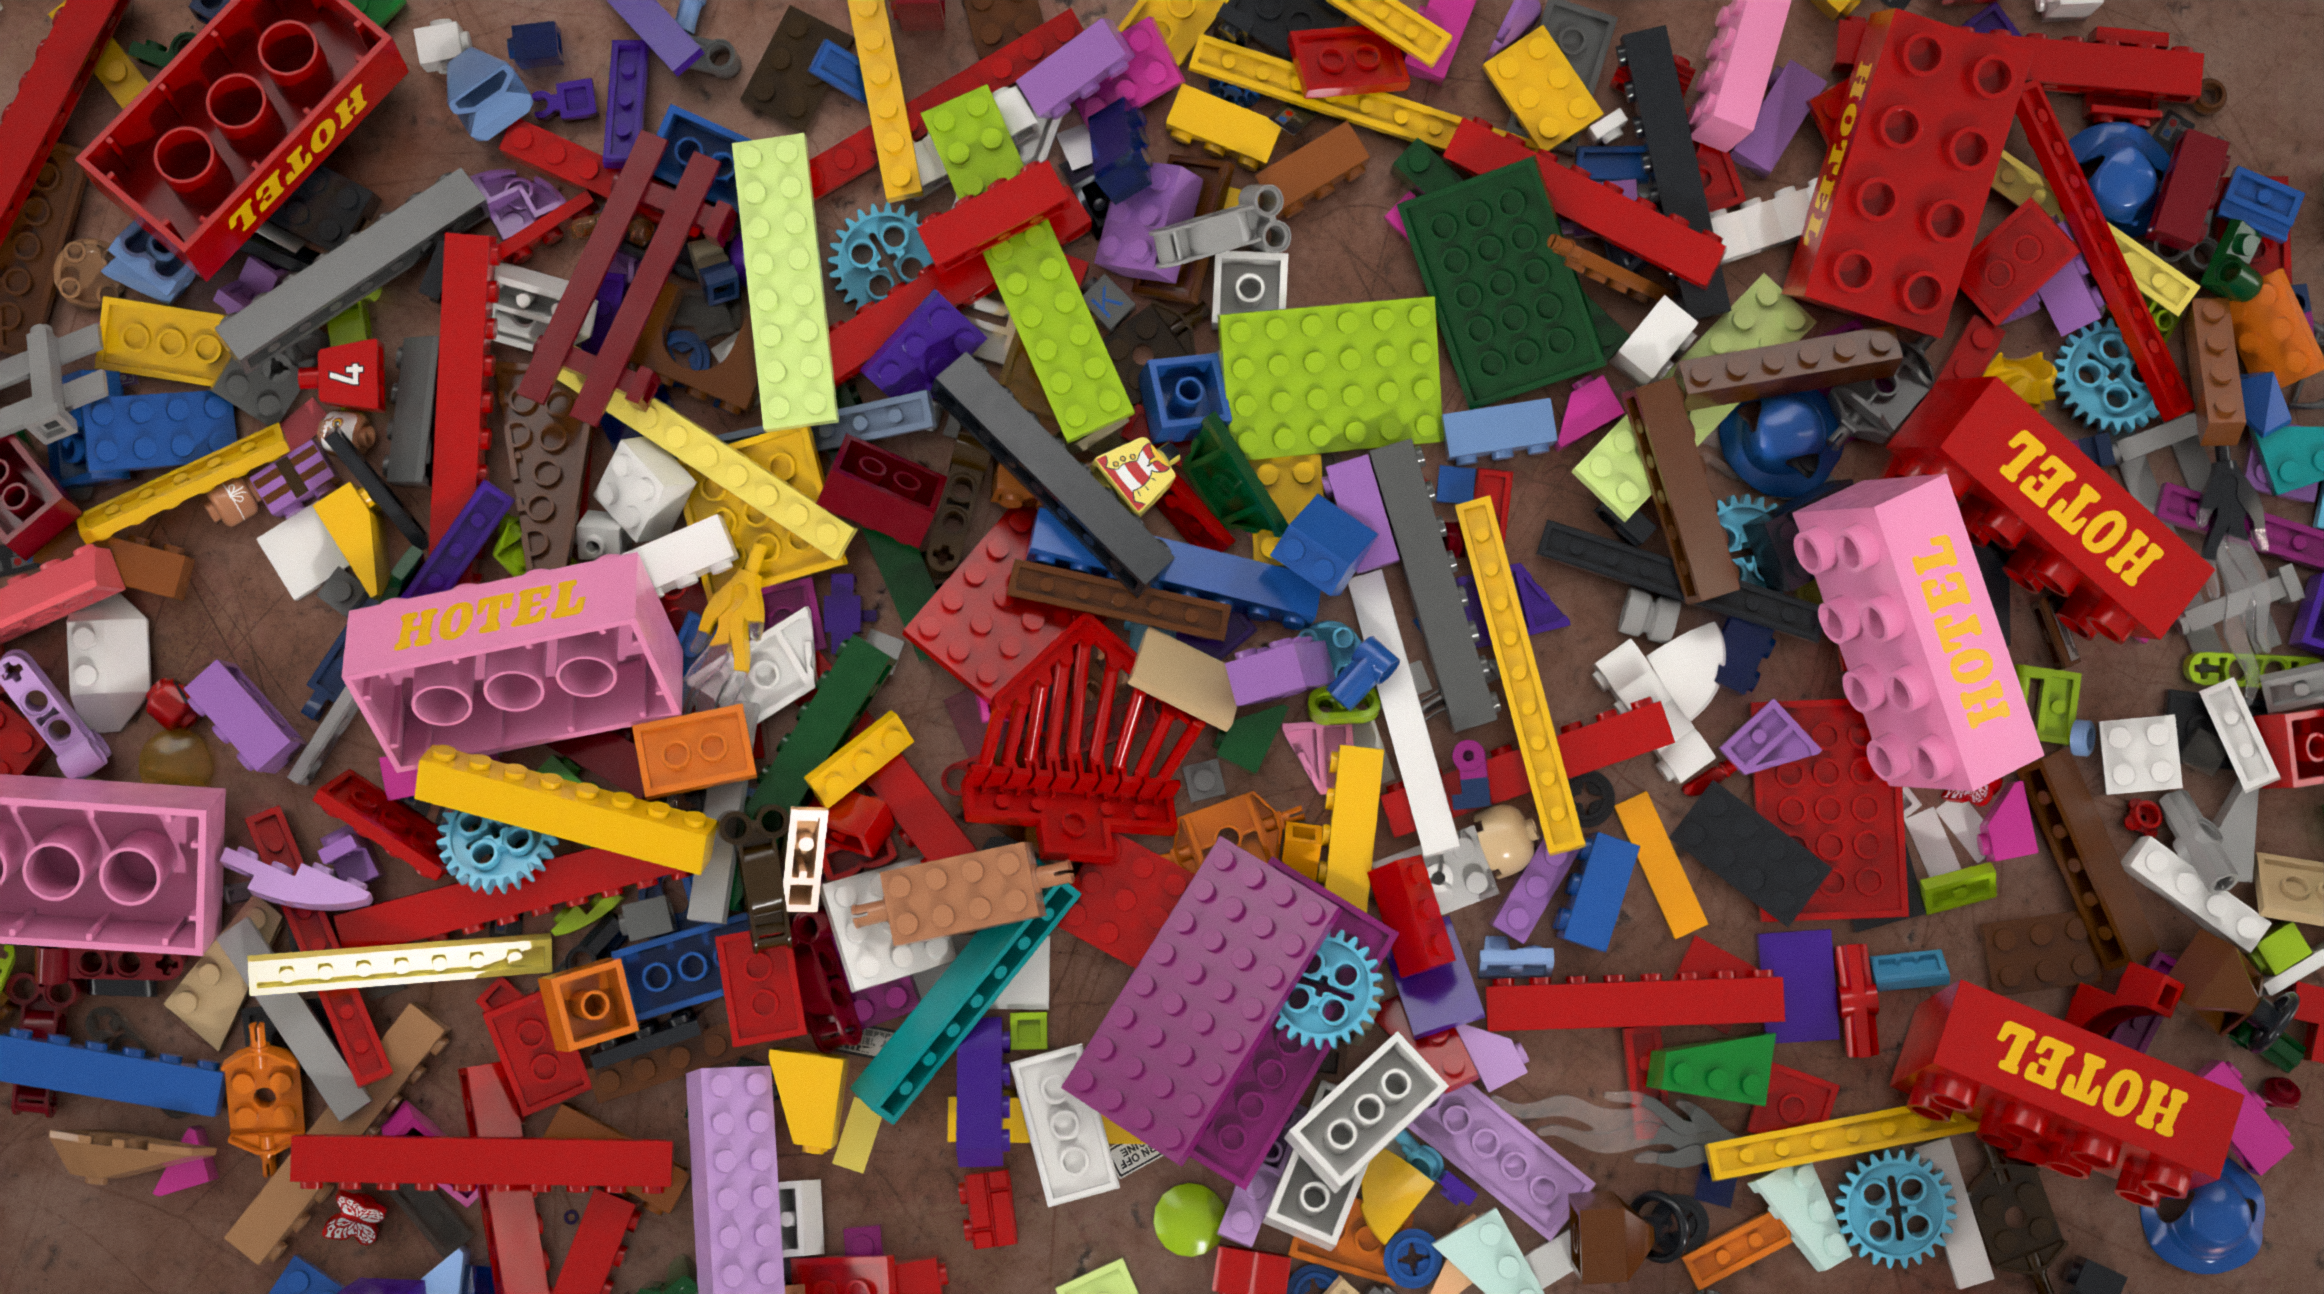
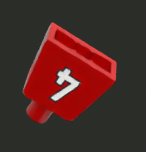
(349, 376)

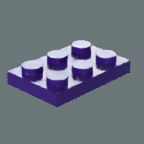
(922, 347)

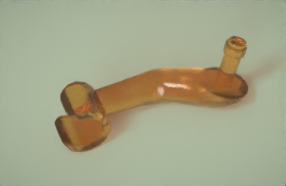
(640, 229)

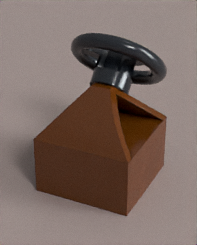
(2227, 990)
(1614, 1239)

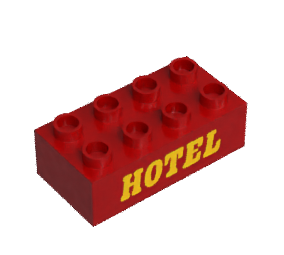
(241, 122)
(1907, 172)
(2050, 511)
(2066, 1093)

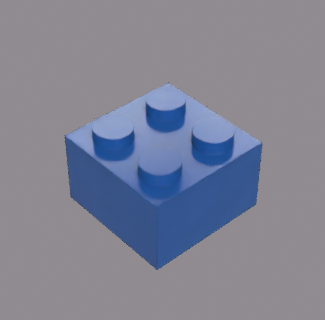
(1180, 394)

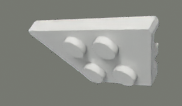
(781, 665)

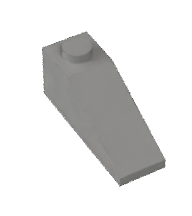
(2238, 826)

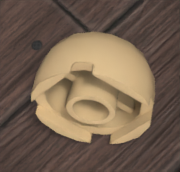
(1506, 838)

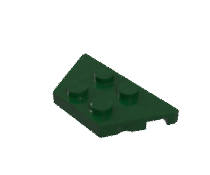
(1229, 482)

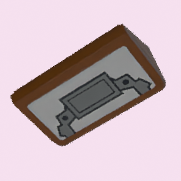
(2055, 635)

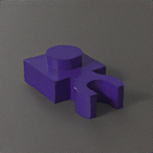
(573, 101)
(1455, 1189)

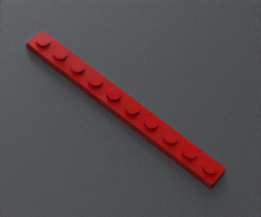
(998, 70)
(2102, 253)

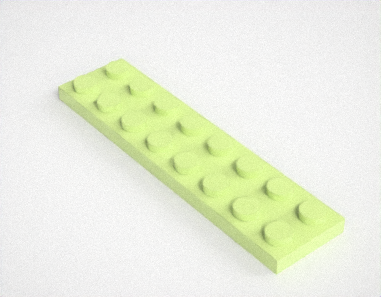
(785, 283)
(1756, 320)

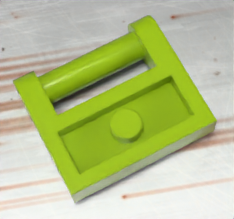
(2055, 703)

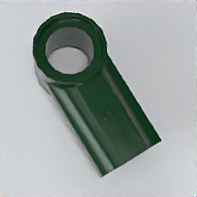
(2284, 1053)

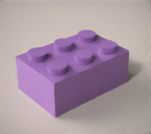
(1125, 239)
(1279, 671)
(244, 717)

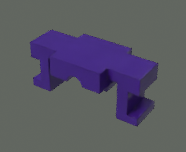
(844, 610)

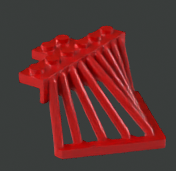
(1071, 807)

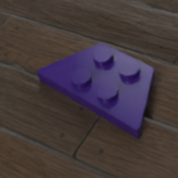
(1537, 608)

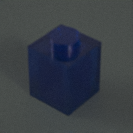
(536, 45)

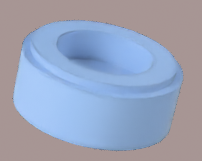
(2082, 737)

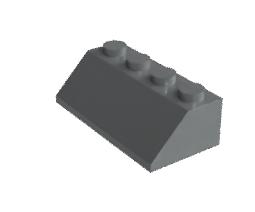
(415, 413)

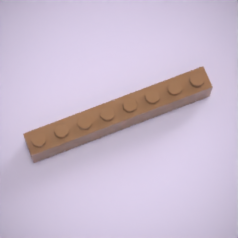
(281, 1203)

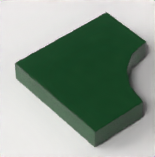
(403, 573)

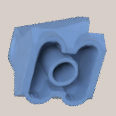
(485, 93)
(147, 266)

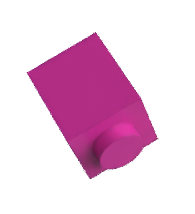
(1587, 410)
(2008, 826)

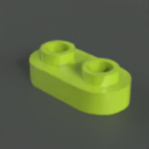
(1339, 714)

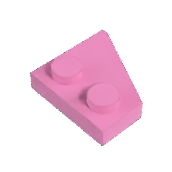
(1313, 748)

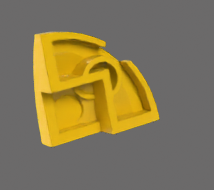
(1391, 1193)

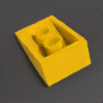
(360, 534)

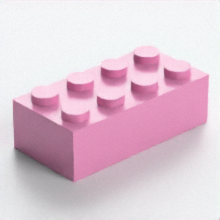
(1737, 71)

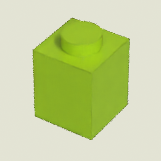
(2279, 949)

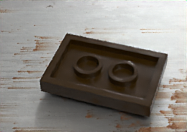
(781, 80)

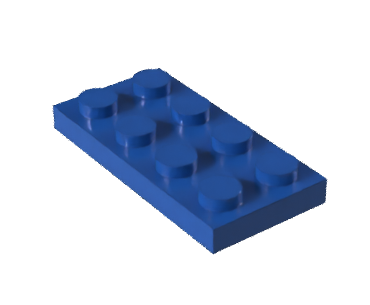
(155, 430)

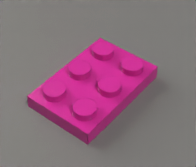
(1148, 75)

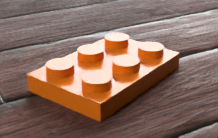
(2275, 333)
(694, 751)
(1356, 1250)

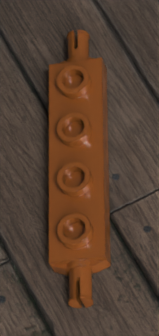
(1601, 269)

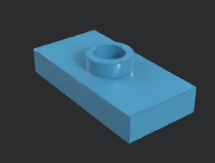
(1909, 970)

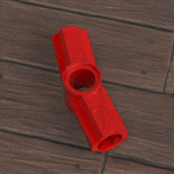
(1857, 1000)

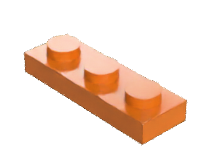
(1736, 1249)

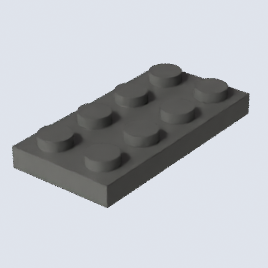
(1584, 41)

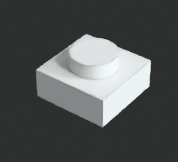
(1607, 129)

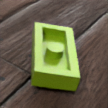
(1958, 888)

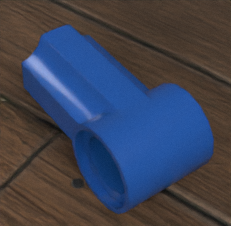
(1369, 666)

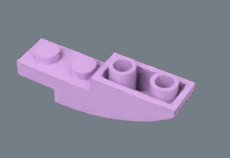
(309, 889)
(1249, 1207)

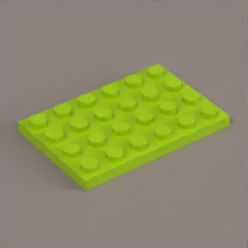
(1332, 377)

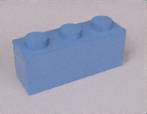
(1499, 431)

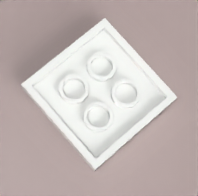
(869, 951)

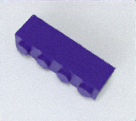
(981, 1095)

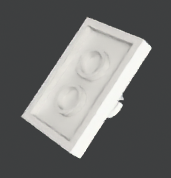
(1457, 875)

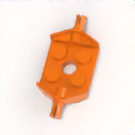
(1248, 814)
(257, 1124)

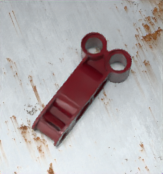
(59, 965)
(822, 982)
(44, 1014)

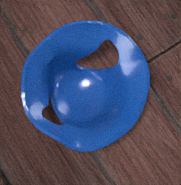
(2127, 177)
(1785, 430)
(2216, 1227)

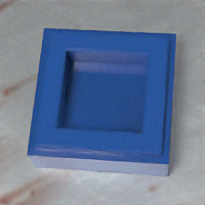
(1455, 484)

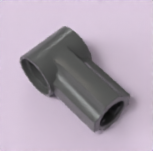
(712, 49)

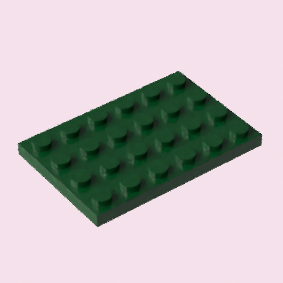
(1498, 288)

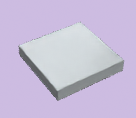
(302, 552)

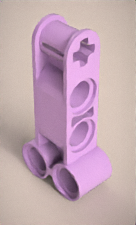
(79, 751)

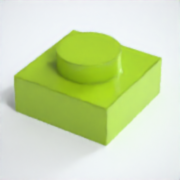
(1028, 1030)

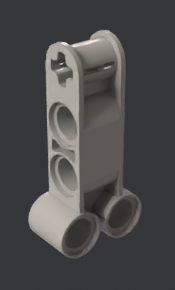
(1226, 229)

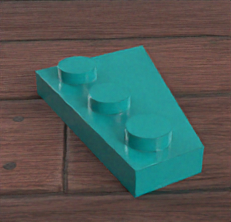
(2291, 457)

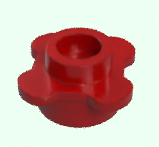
(2149, 811)

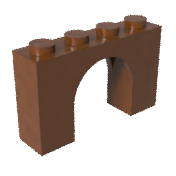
(731, 381)

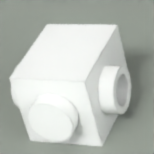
(440, 44)
(600, 535)

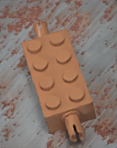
(963, 894)

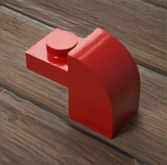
(2310, 1012)

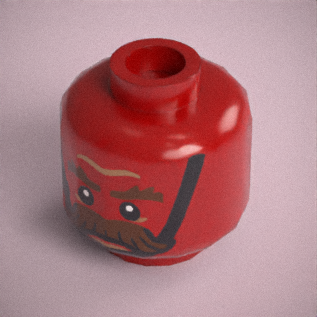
(169, 705)

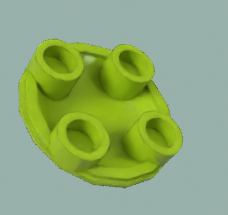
(1189, 1219)

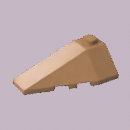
(116, 1154)

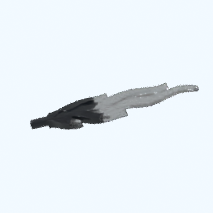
(2227, 546)

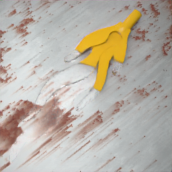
(736, 612)

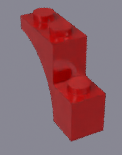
(2139, 994)

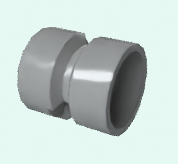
(1649, 615)

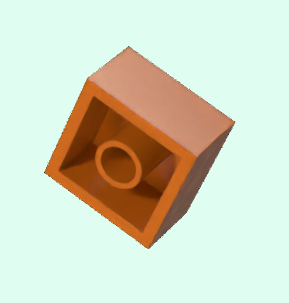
(588, 1004)

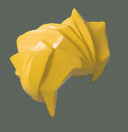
(2027, 376)

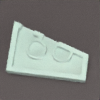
(1803, 1207)
(1489, 1256)

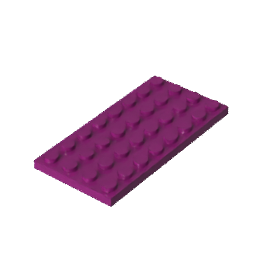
(1201, 1000)
(1282, 1067)

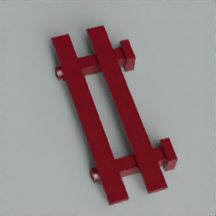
(680, 212)

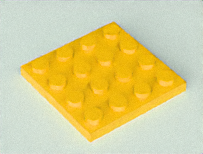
(791, 457)

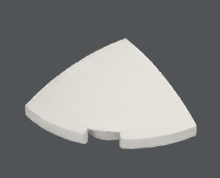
(1690, 667)

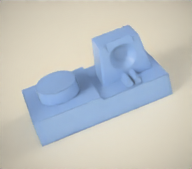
(1522, 963)

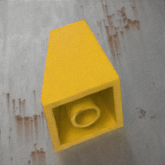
(811, 1095)

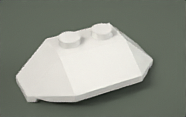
(528, 304)
(108, 662)

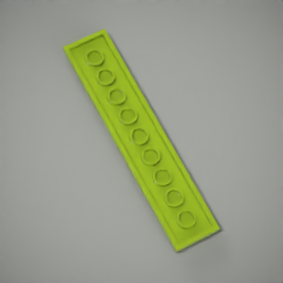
(1032, 273)

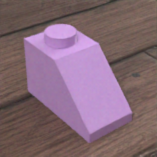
(1493, 1056)

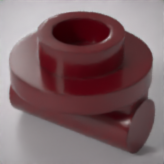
(1454, 539)
(2281, 1093)

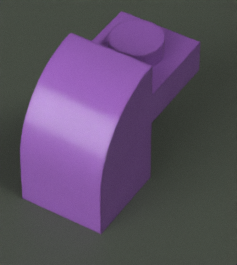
(255, 278)
(351, 856)

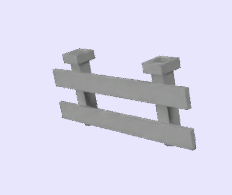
(48, 408)
(2182, 436)

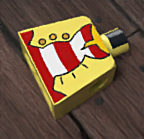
(1137, 473)

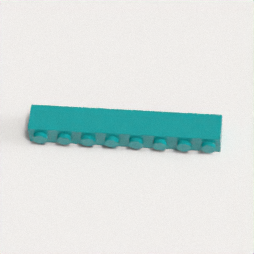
(955, 1007)

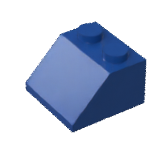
(1324, 545)

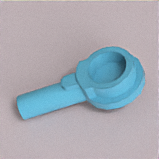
(1421, 1157)

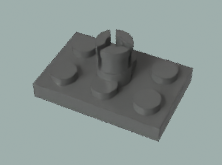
(272, 386)

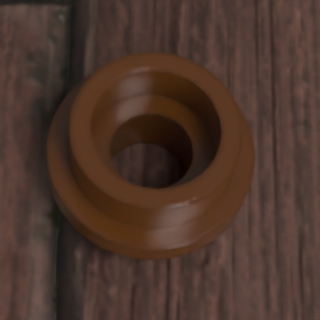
(2218, 94)

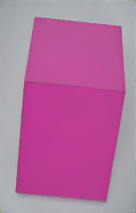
(189, 1173)

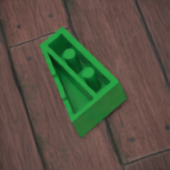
(1719, 1068)

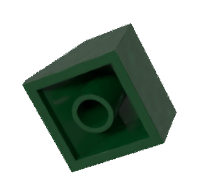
(1249, 739)

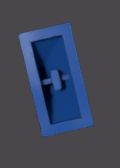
(2264, 403)

